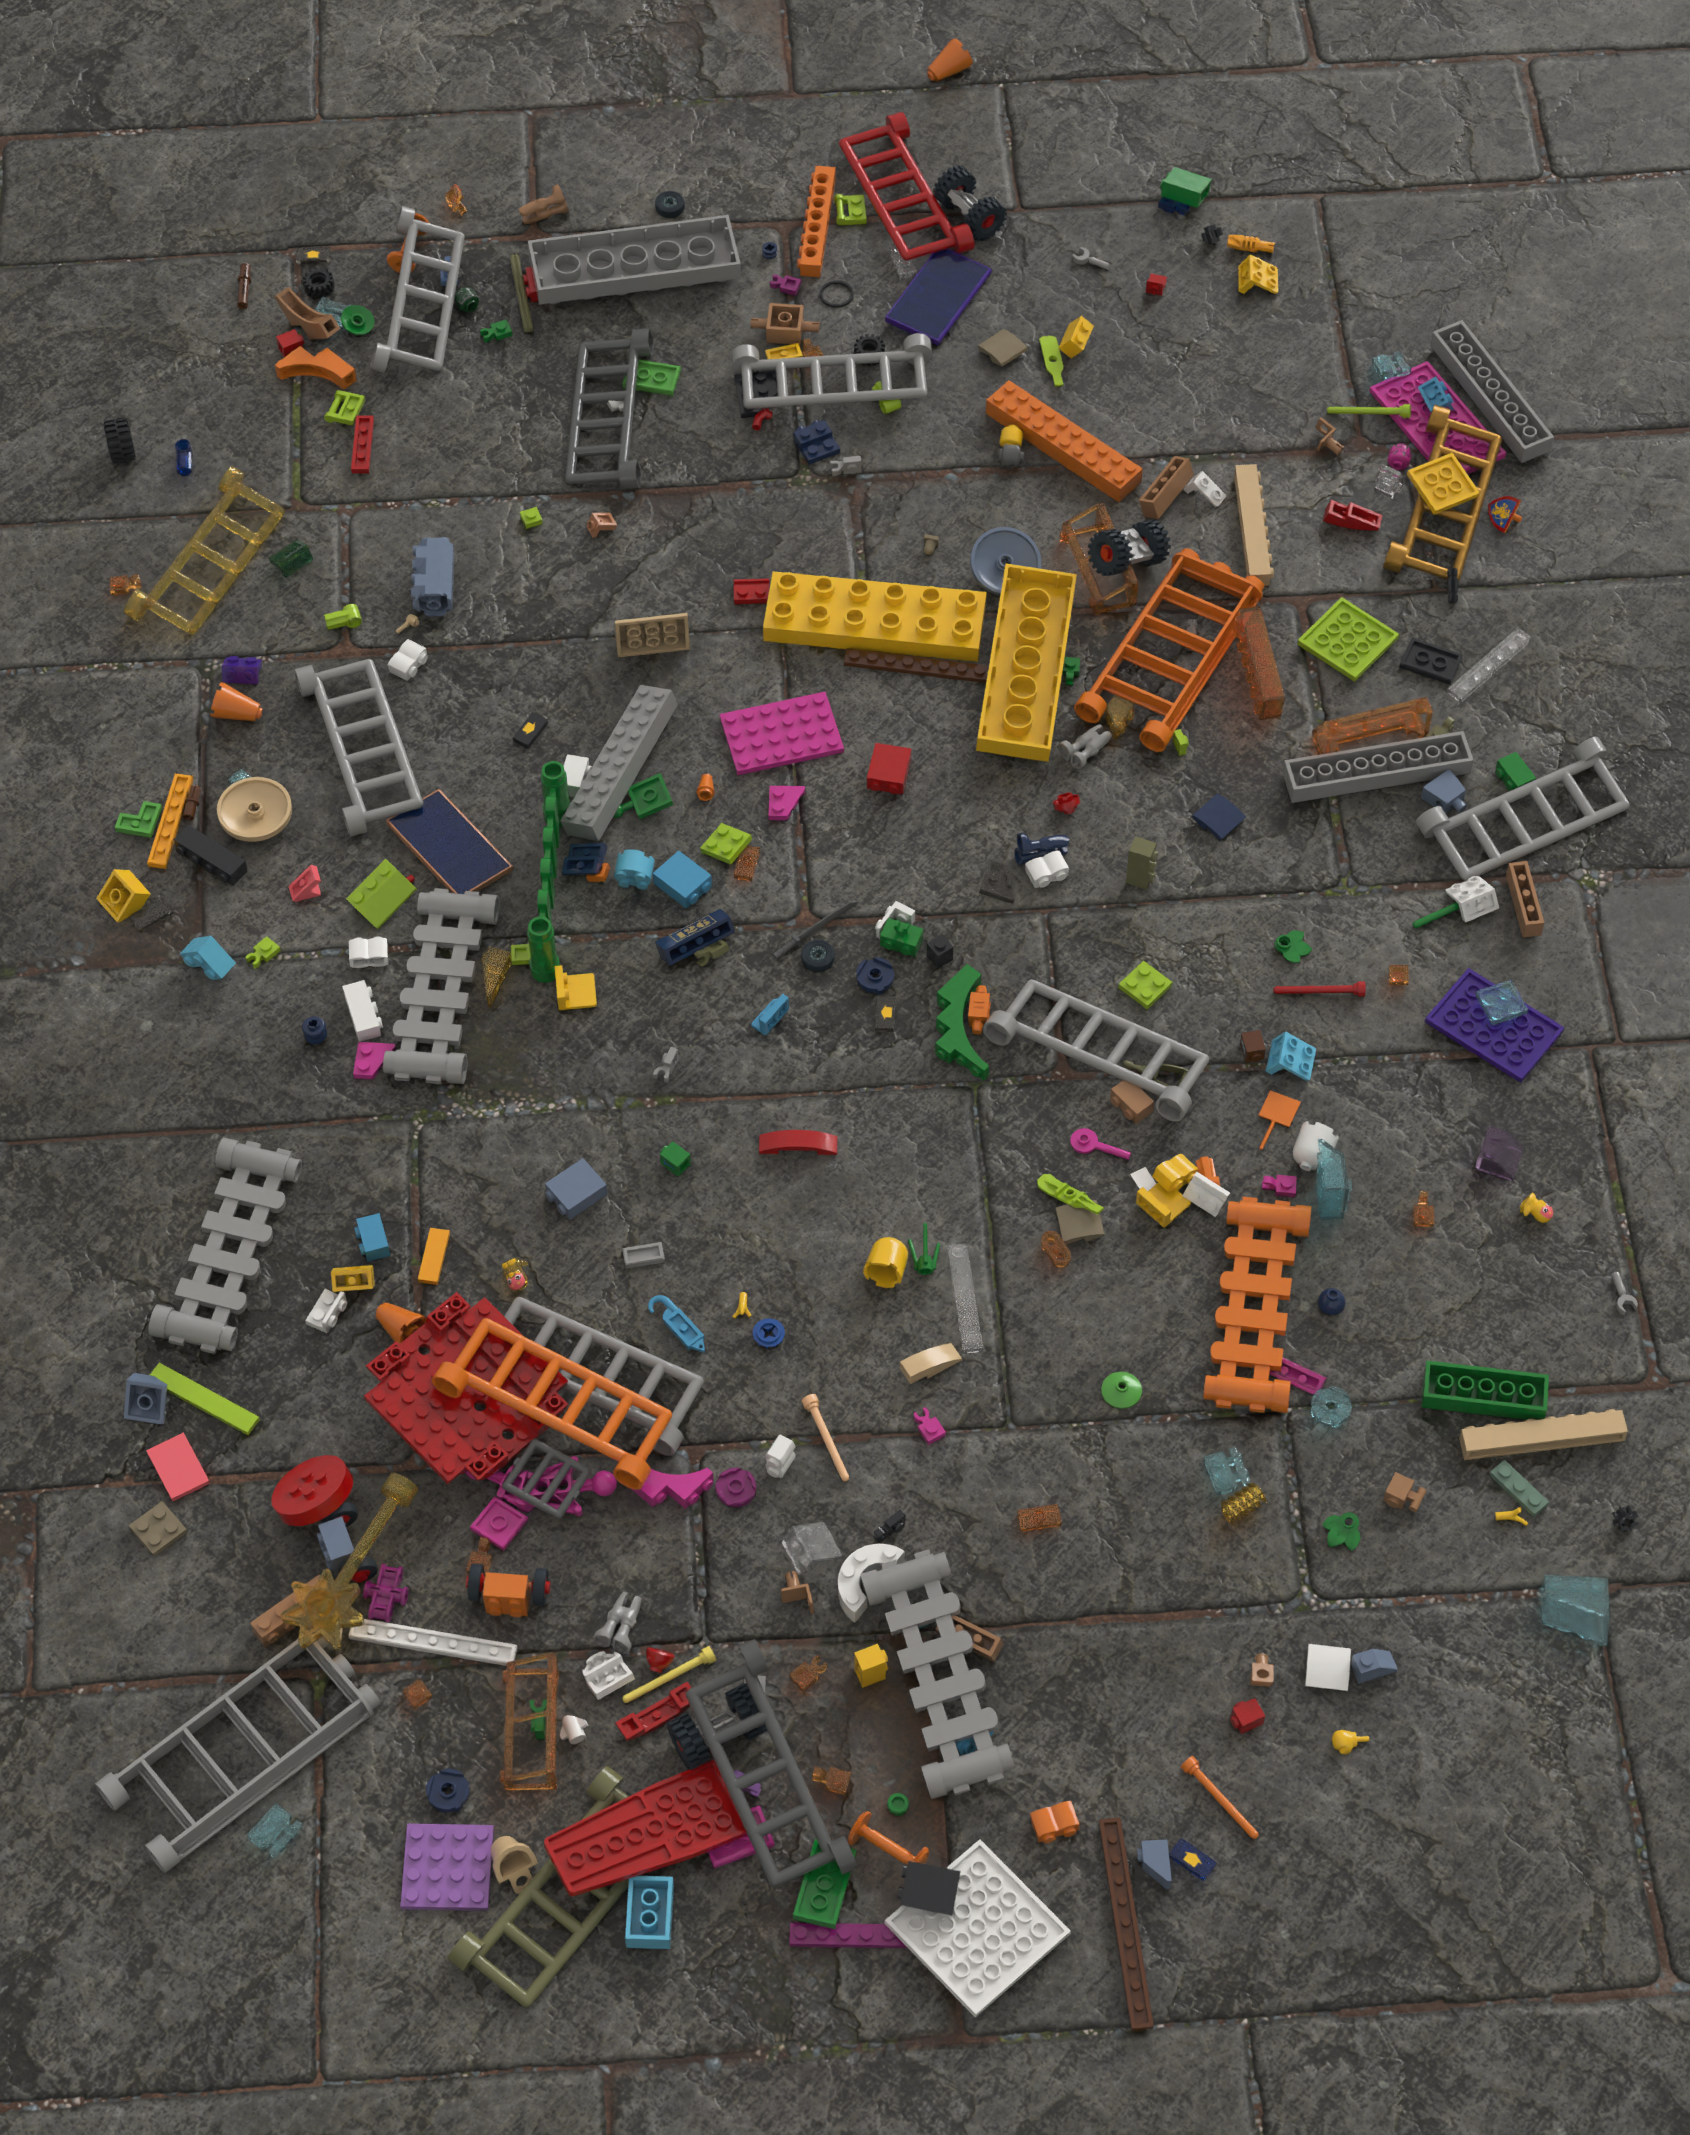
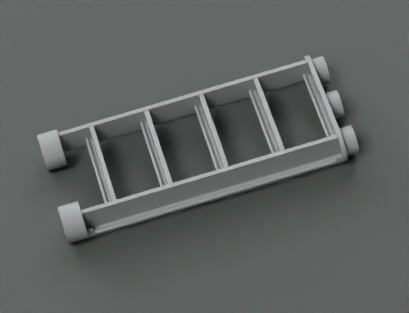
(169, 1854)

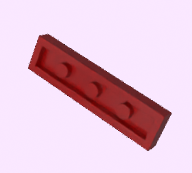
(362, 444)

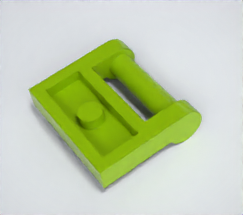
(856, 209)
(351, 407)

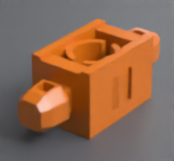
(979, 1009)

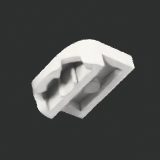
(606, 1673)

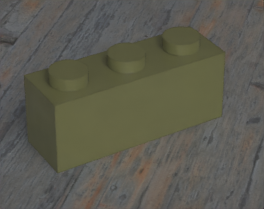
(1141, 863)

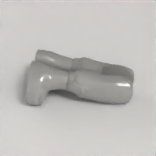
(1090, 741)
(616, 1615)

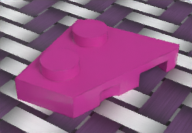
(783, 800)
(370, 1059)

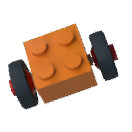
(507, 1592)

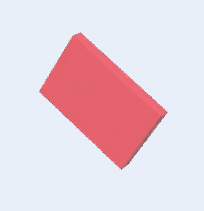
(178, 1467)

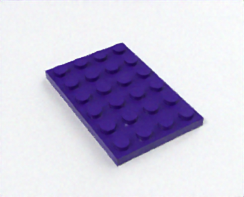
(1509, 1045)

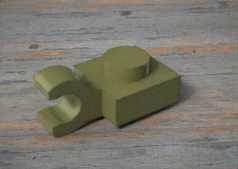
(1444, 729)
(714, 950)

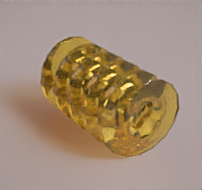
(1241, 1502)

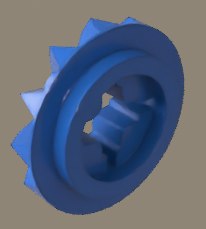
(768, 1325)

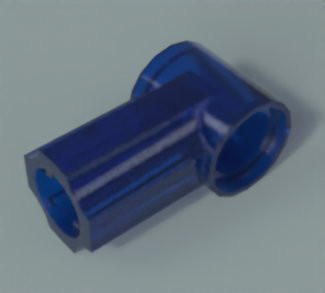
(183, 457)

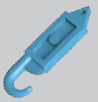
(679, 1324)

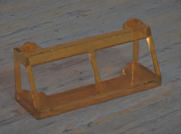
(1102, 523)
(1373, 722)
(551, 1721)

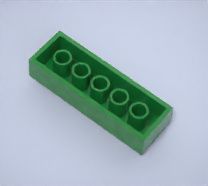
(1485, 1391)

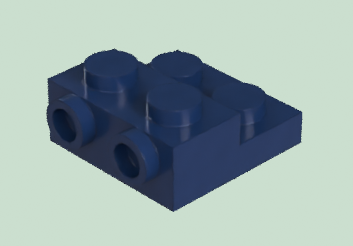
(816, 441)

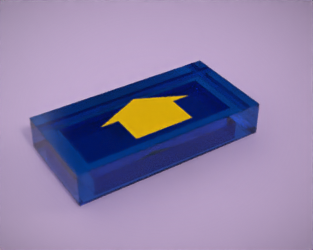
(1192, 1859)

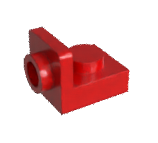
(1156, 284)

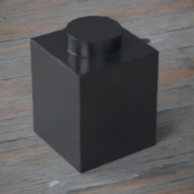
(939, 951)

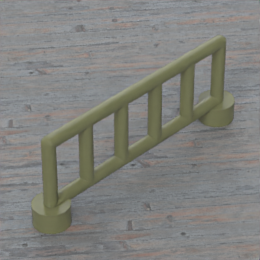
(471, 1949)

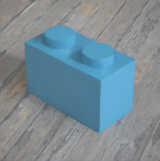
(373, 1237)

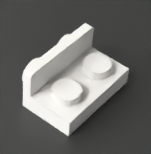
(326, 1310)

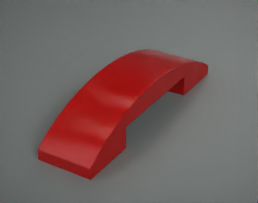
(798, 1140)
(655, 1715)

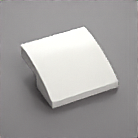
(1328, 1667)

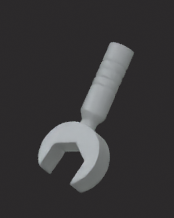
(1085, 258)
(1623, 1299)

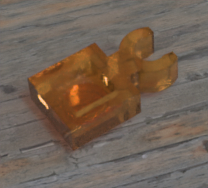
(806, 1675)

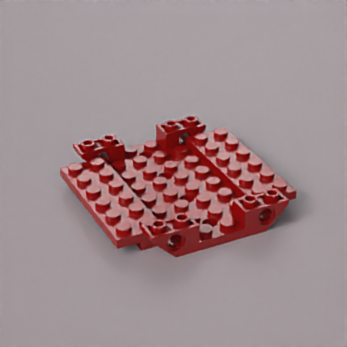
(448, 1429)

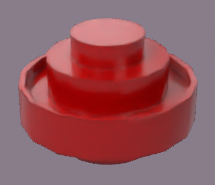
(1066, 802)

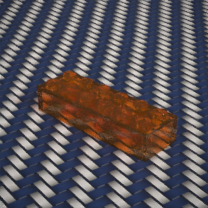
(1259, 663)

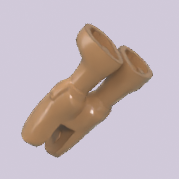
(539, 209)

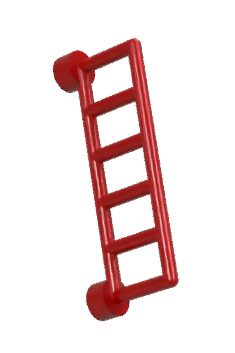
(897, 129)

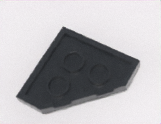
(763, 386)

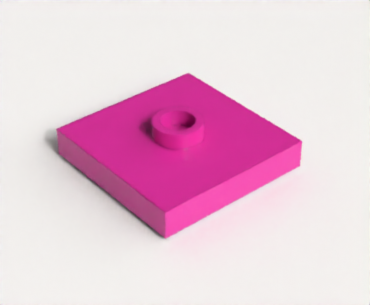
(499, 1523)

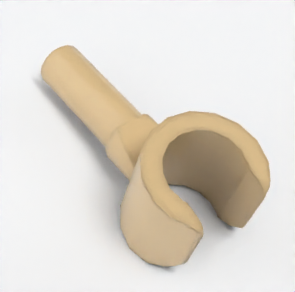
(410, 620)

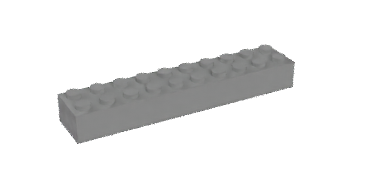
(1492, 391)
(619, 763)
(1377, 766)

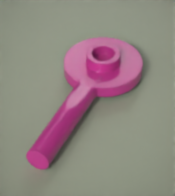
(1086, 1141)

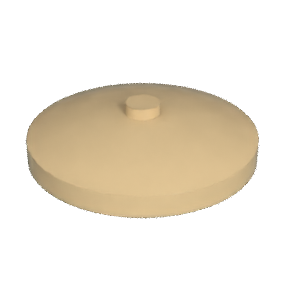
(254, 809)

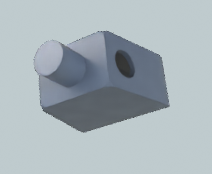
(1445, 792)

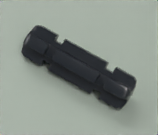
(1452, 573)

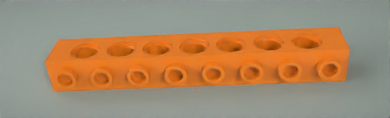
(817, 221)

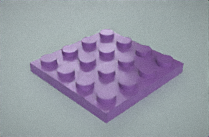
(447, 1867)

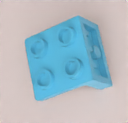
(1292, 1055)

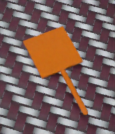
(1279, 1110)

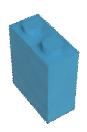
(682, 879)

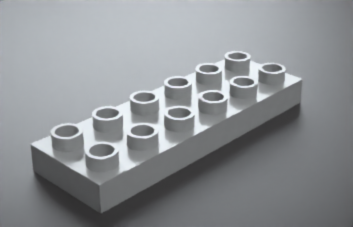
(634, 259)

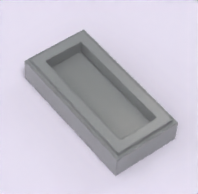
(643, 1255)

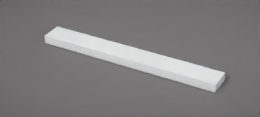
(434, 1642)

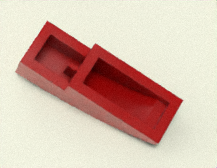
(1351, 516)

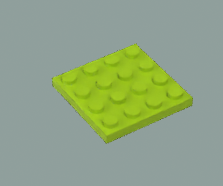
(1348, 639)

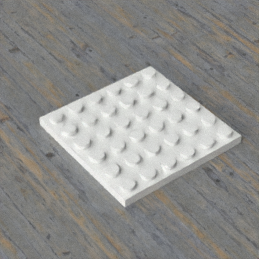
(991, 1937)

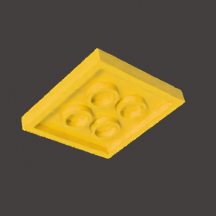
(1443, 483)

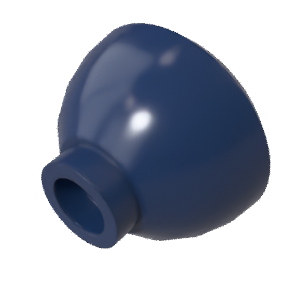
(1331, 1301)

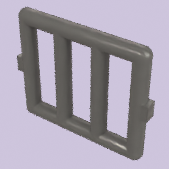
(551, 1453)

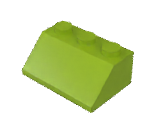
(381, 894)

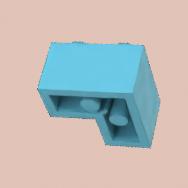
(209, 955)

